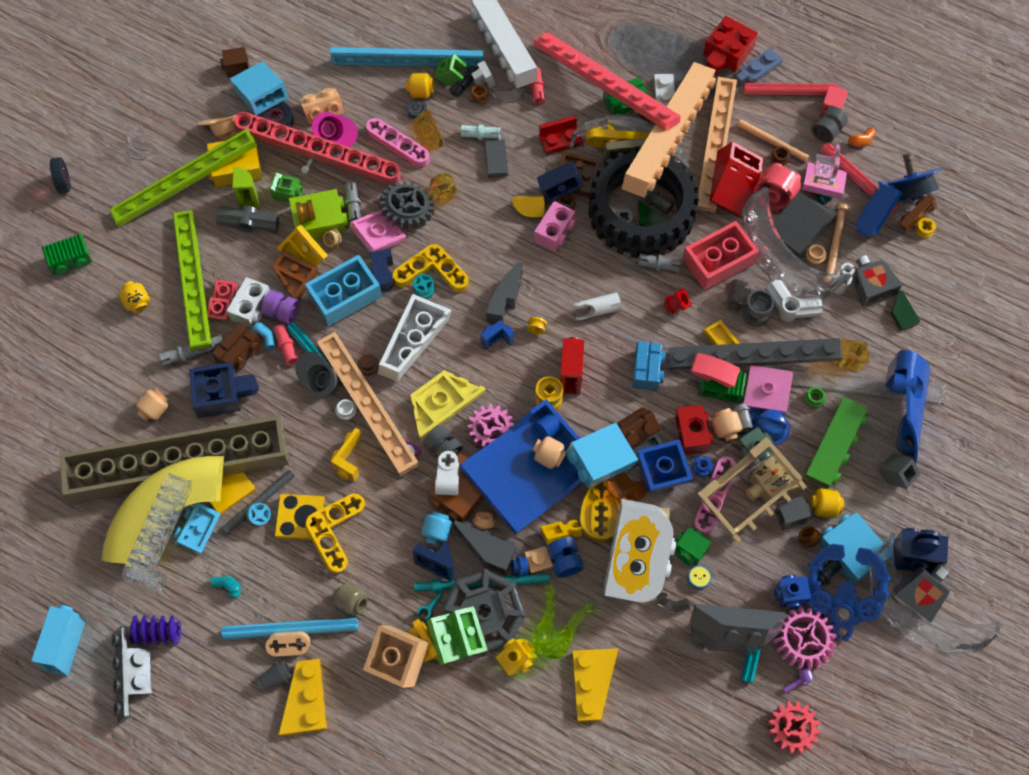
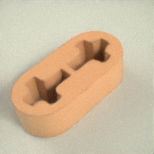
(286, 638)

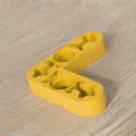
(431, 262)
(326, 524)

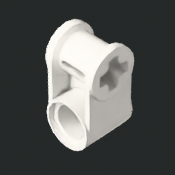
(447, 477)

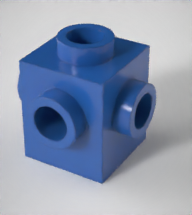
(792, 592)

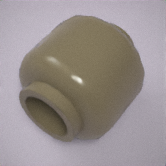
(350, 599)

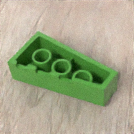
(836, 442)

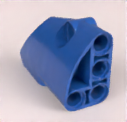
(909, 376)

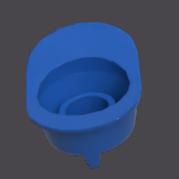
(771, 422)

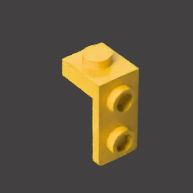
(338, 459)

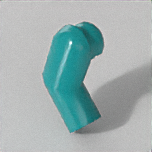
(228, 583)

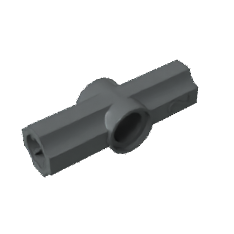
(247, 219)

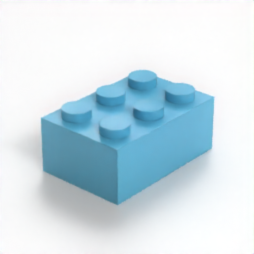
(343, 290)

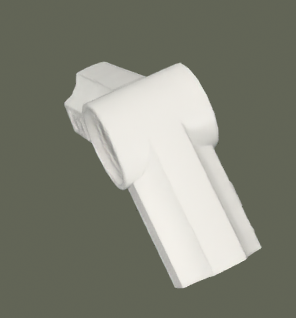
(801, 307)

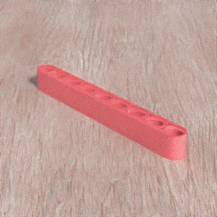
(324, 155)

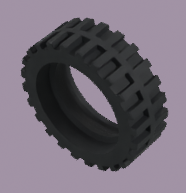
(640, 238)

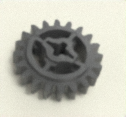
(407, 208)

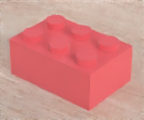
(720, 255)

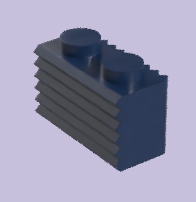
(560, 181)

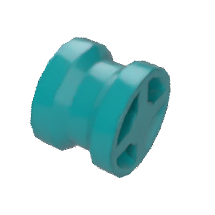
(426, 282)

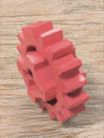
(789, 720)

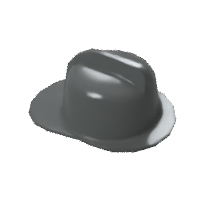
(316, 375)

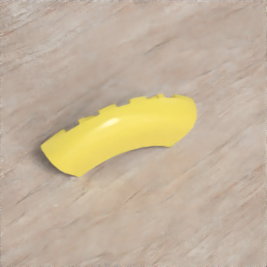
(128, 521)

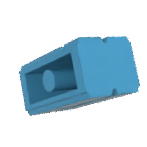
(647, 366)

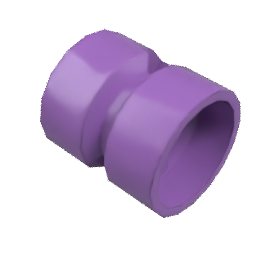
(277, 306)

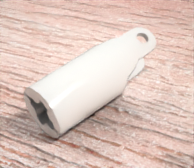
(600, 305)

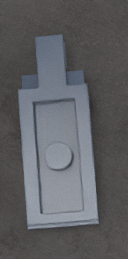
(759, 67)

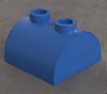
(663, 466)

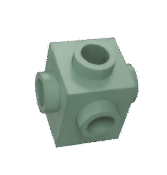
(749, 440)

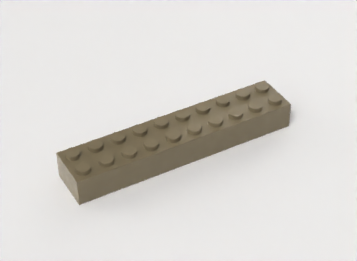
(123, 466)

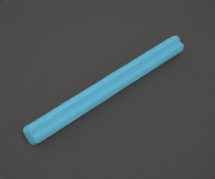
(308, 627)

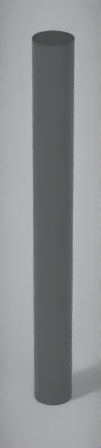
(263, 497)

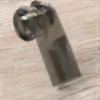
(670, 606)

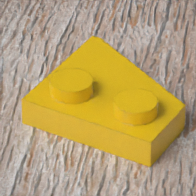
(303, 247)

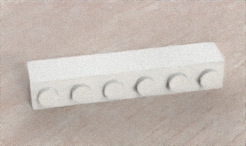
(504, 42)

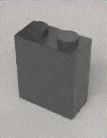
(801, 223)

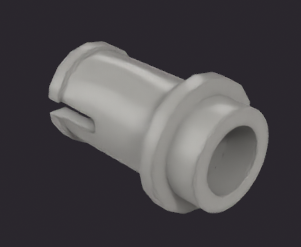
(743, 413)

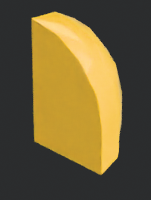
(530, 205)

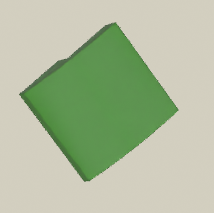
(456, 635)

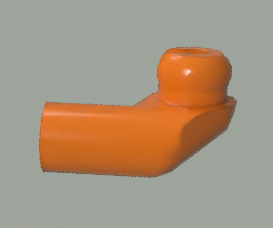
(862, 140)

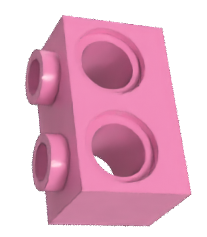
(551, 225)

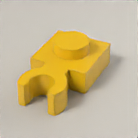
(557, 531)

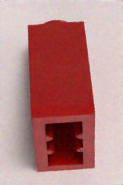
(572, 365)

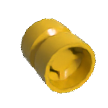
(550, 389)

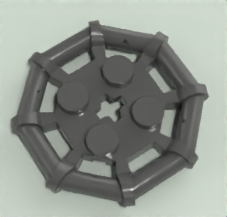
(491, 600)

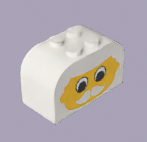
(639, 552)

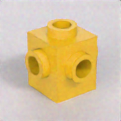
(517, 656)

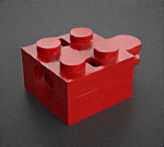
(729, 45)

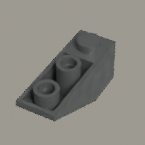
(491, 551)

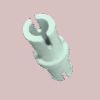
(480, 132)

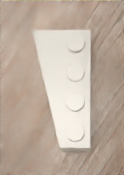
(415, 331)

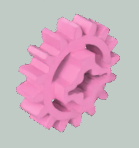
(486, 419)

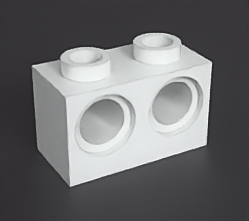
(244, 302)

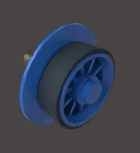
(915, 183)

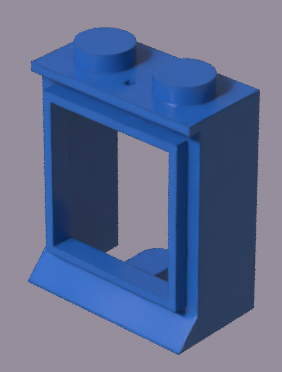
(878, 209)

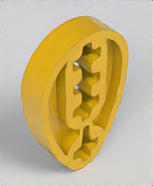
(590, 513)

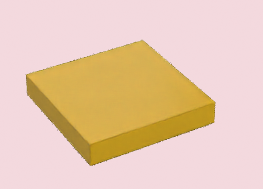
(233, 490)

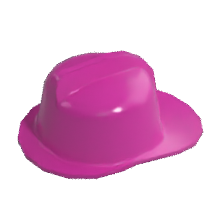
(335, 128)

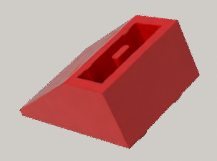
(735, 177)

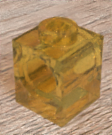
(856, 347)

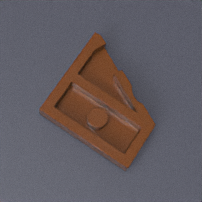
(923, 205)
(294, 273)

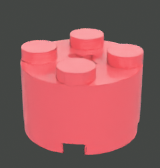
(782, 185)

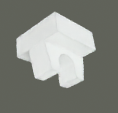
(483, 75)

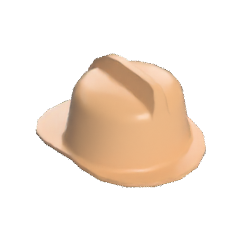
(222, 127)

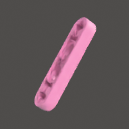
(400, 139)
(718, 497)

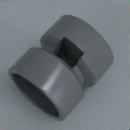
(829, 124)
(758, 308)
(440, 440)

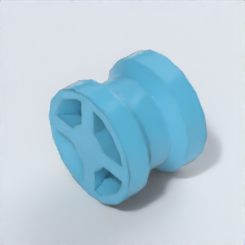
(261, 511)

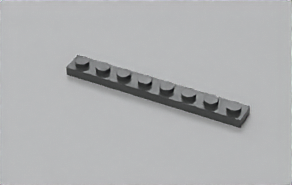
(760, 353)

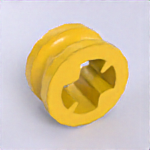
(925, 222)
(536, 325)

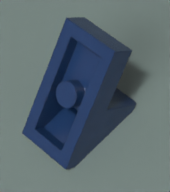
(437, 563)

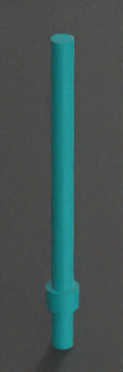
(438, 585)

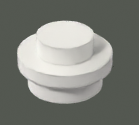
(346, 409)

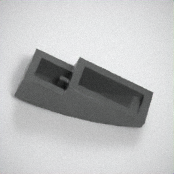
(505, 295)

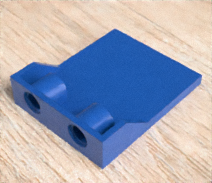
(510, 476)

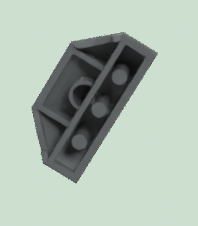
(735, 628)

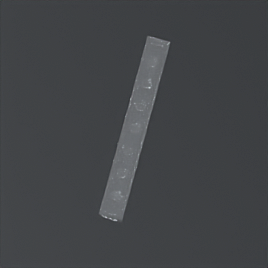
(855, 384)

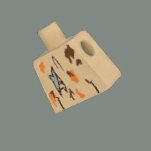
(770, 480)

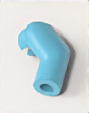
(267, 333)

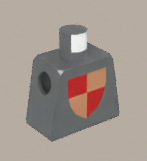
(874, 281)
(924, 590)

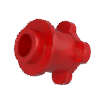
(677, 302)

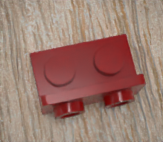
(557, 135)

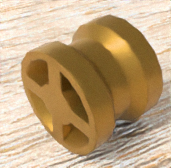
(305, 211)

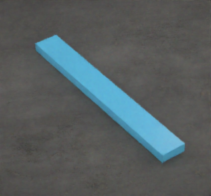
(401, 57)

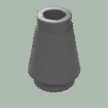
(274, 676)

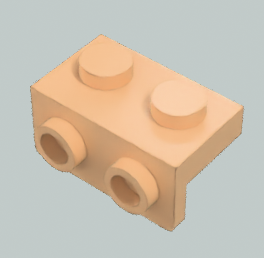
(326, 101)

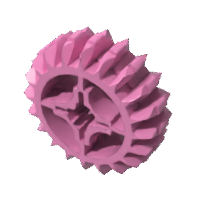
(812, 643)

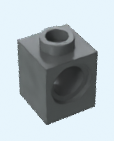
(793, 513)

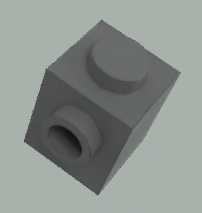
(900, 470)

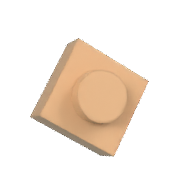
(538, 560)

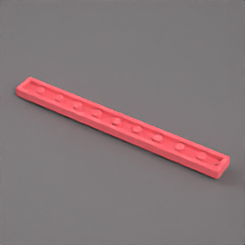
(607, 81)

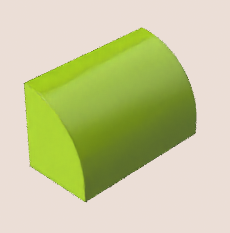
(244, 188)

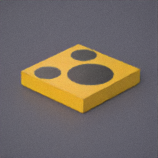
(293, 514)

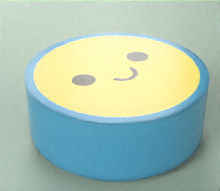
(699, 577)

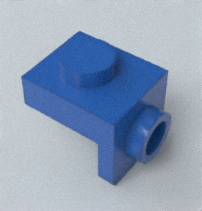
(493, 333)

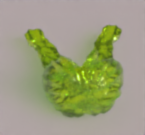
(552, 641)

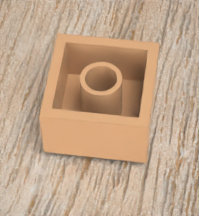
(396, 656)

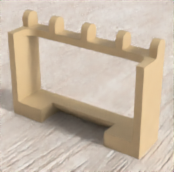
(754, 453)

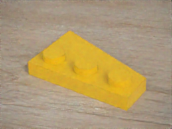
(591, 681)
(305, 700)

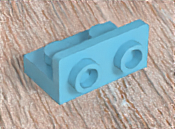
(196, 528)

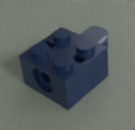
(218, 389)
(919, 549)

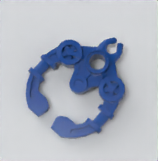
(846, 596)

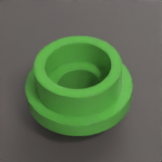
(817, 392)

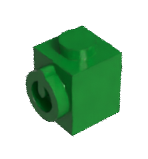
(691, 546)

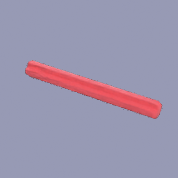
(786, 88)
(853, 172)

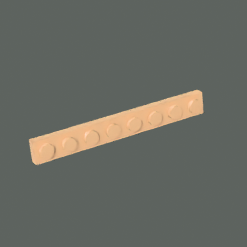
(716, 138)
(368, 404)

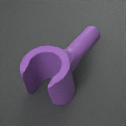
(805, 678)

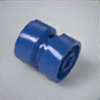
(564, 554)

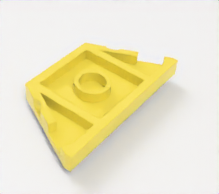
(441, 400)

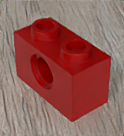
(693, 441)

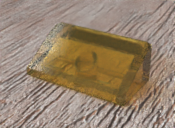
(427, 131)

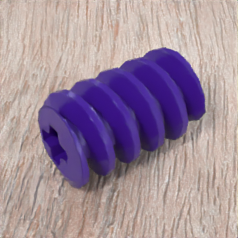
(155, 631)

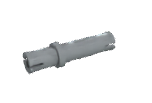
(184, 352)

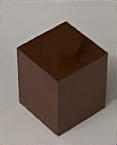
(234, 61)

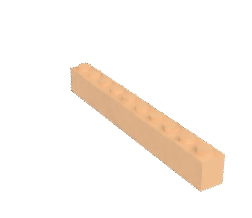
(662, 143)

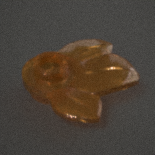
(624, 489)

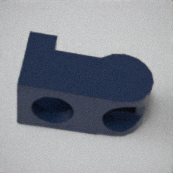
(382, 274)

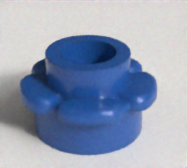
(702, 471)
(519, 566)

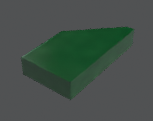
(648, 217)
(903, 313)

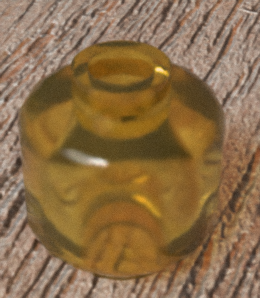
(443, 187)

